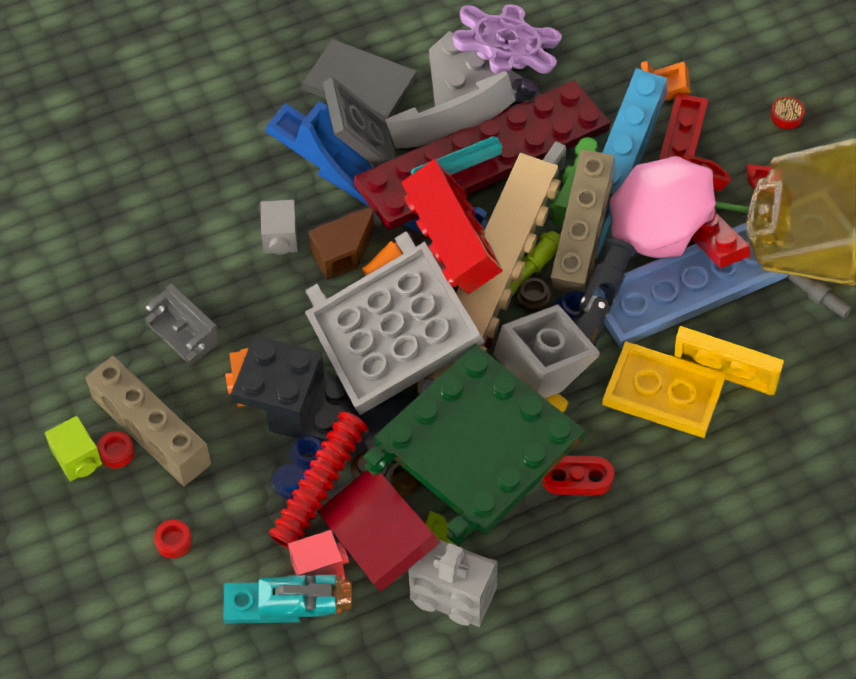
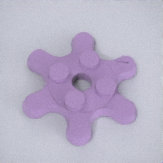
(489, 36)

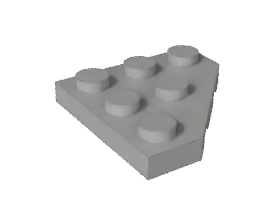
(457, 71)

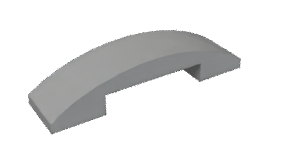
(469, 110)

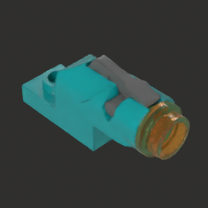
(286, 599)

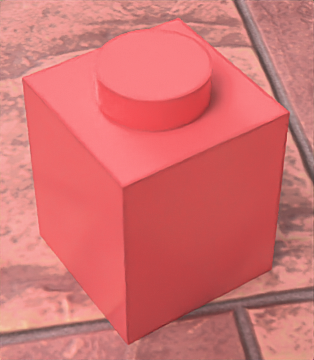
(318, 555)

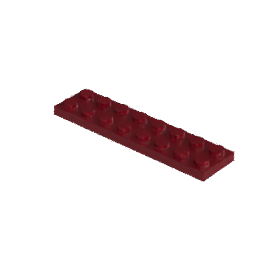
(527, 128)

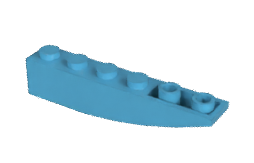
(633, 130)

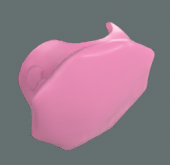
(662, 206)

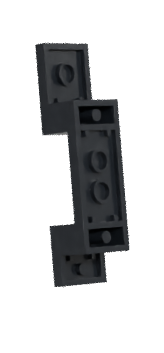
(303, 399)

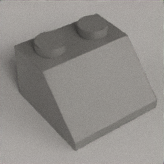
(545, 350)

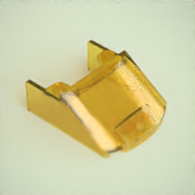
(806, 214)

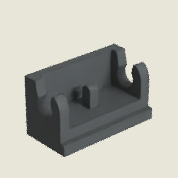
(182, 325)

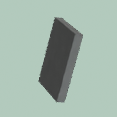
(369, 77)
(358, 124)

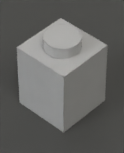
(278, 227)

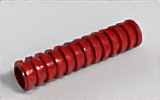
(318, 479)

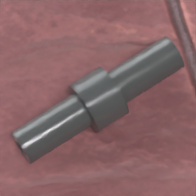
(821, 294)

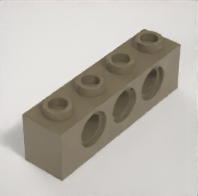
(583, 221)
(148, 420)

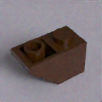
(342, 243)

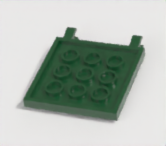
(476, 441)

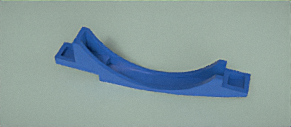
(315, 141)

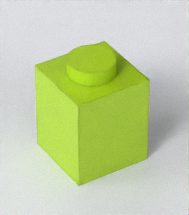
(73, 449)

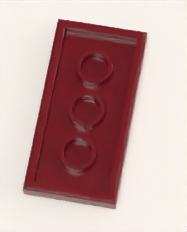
(378, 528)

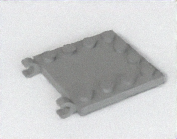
(392, 326)

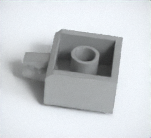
(454, 583)

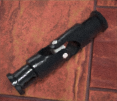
(609, 278)

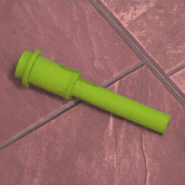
(539, 257)

